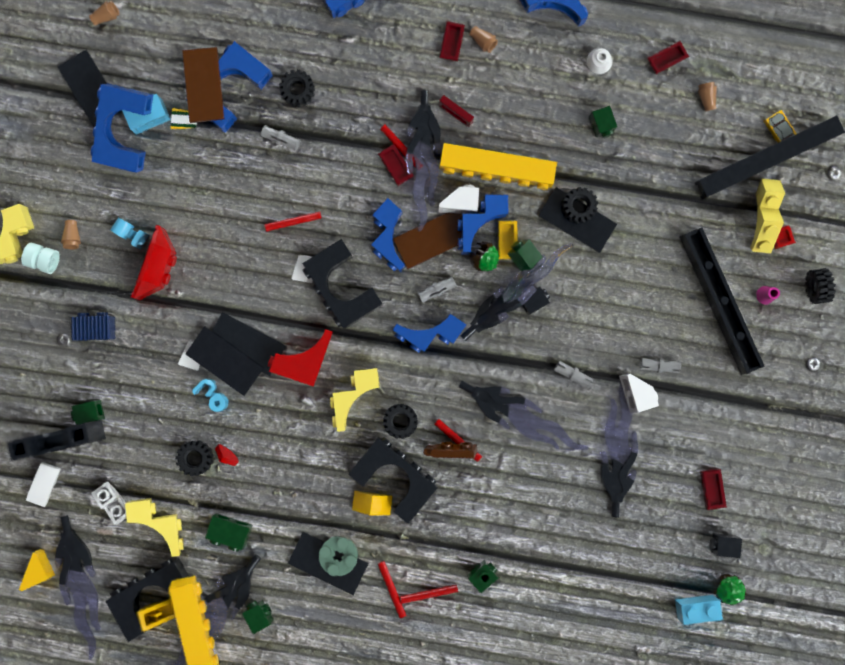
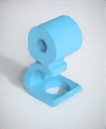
(126, 231)
(217, 401)

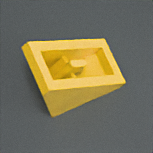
(372, 503)
(37, 571)
(155, 614)

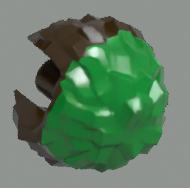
(485, 257)
(730, 589)

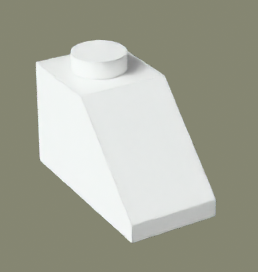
(461, 201)
(638, 394)

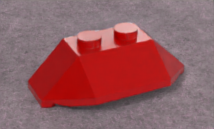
(156, 265)

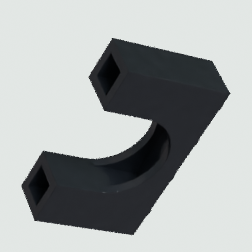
(320, 268)
(56, 441)
(383, 454)
(125, 603)

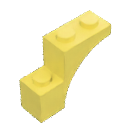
(769, 220)
(15, 223)
(342, 401)
(168, 526)

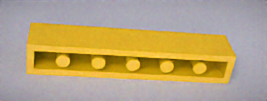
(498, 166)
(192, 622)

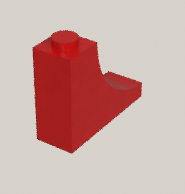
(302, 366)

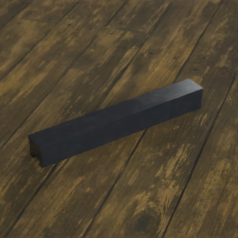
(770, 157)
(721, 301)

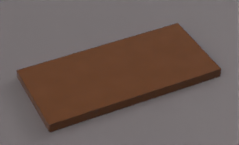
(203, 84)
(434, 239)

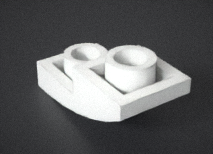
(43, 484)
(111, 501)

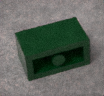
(228, 532)

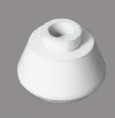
(599, 61)

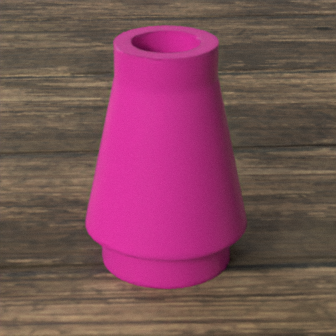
(767, 294)

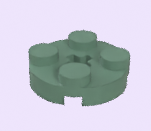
(334, 566)

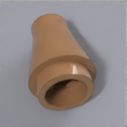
(106, 12)
(484, 39)
(708, 95)
(70, 236)

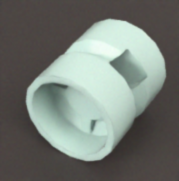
(38, 257)

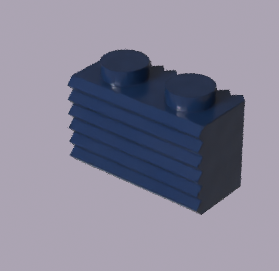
(93, 327)

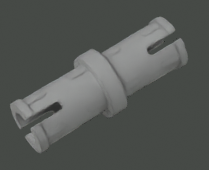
(280, 137)
(437, 289)
(660, 365)
(573, 374)

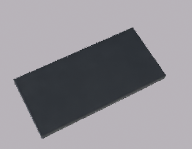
(84, 81)
(592, 233)
(248, 340)
(224, 361)
(307, 559)

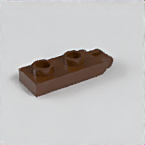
(451, 450)

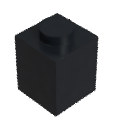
(536, 301)
(726, 545)

